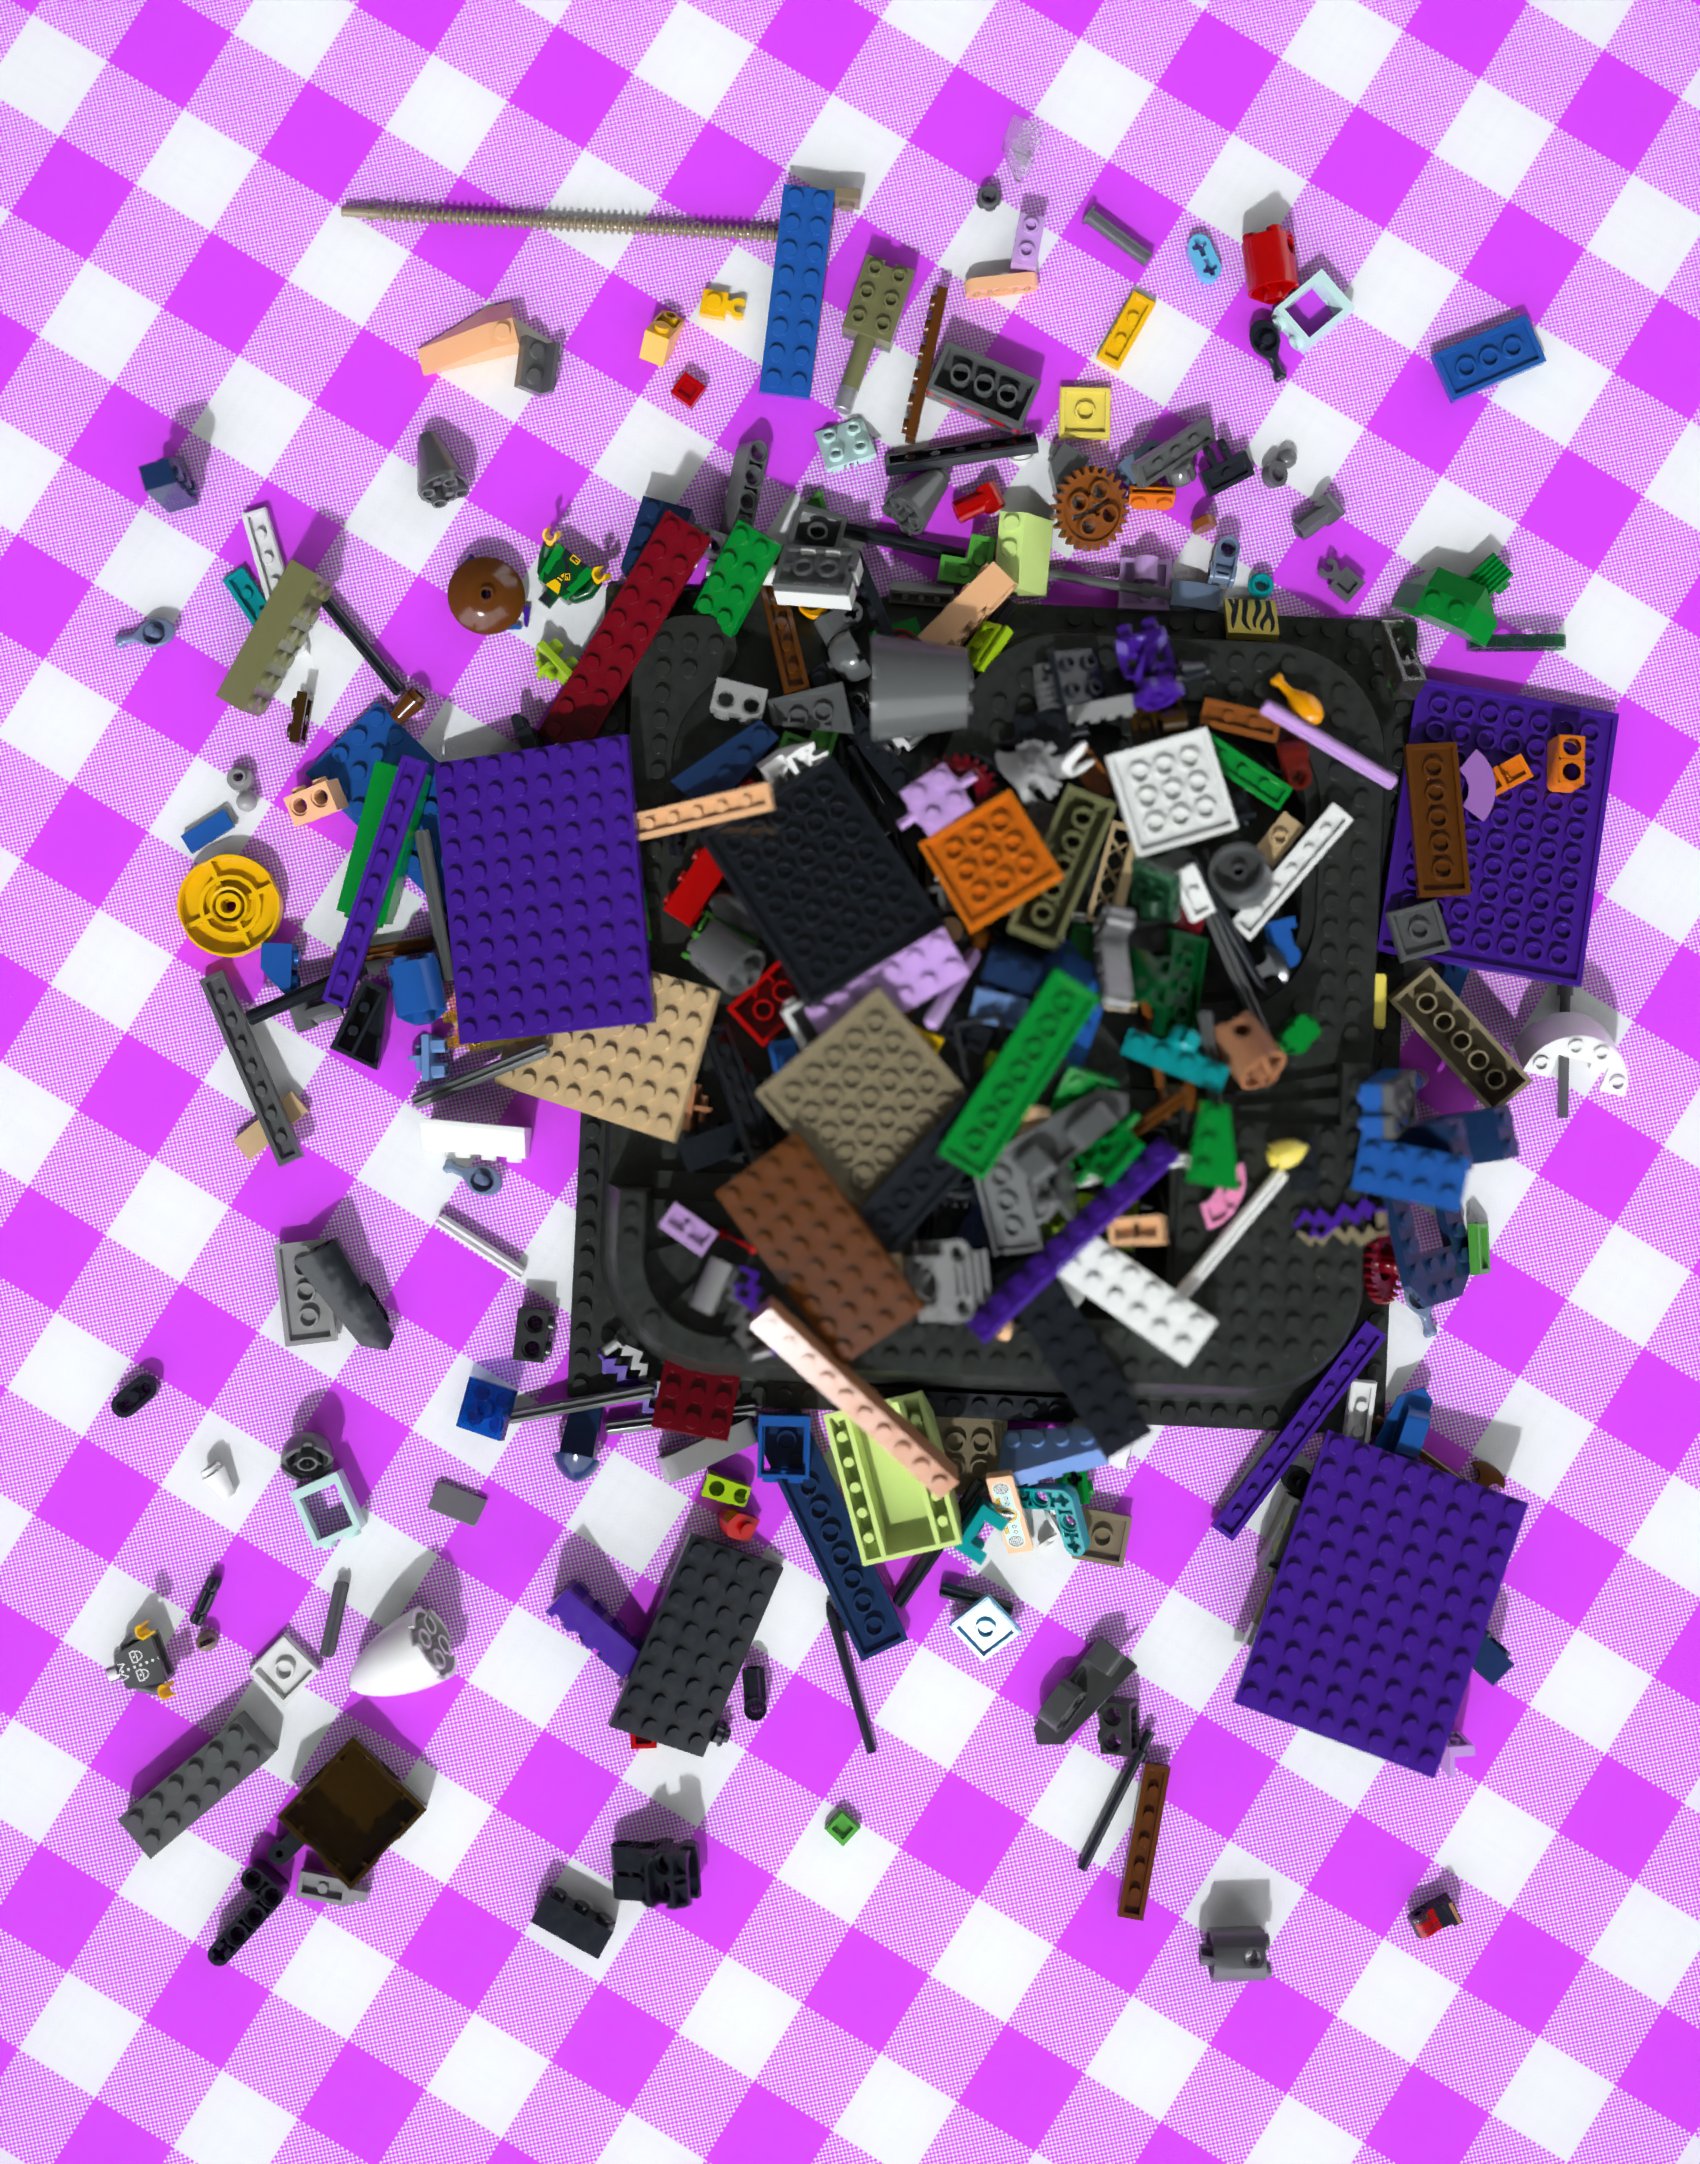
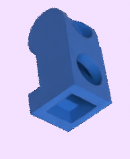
(1280, 937)

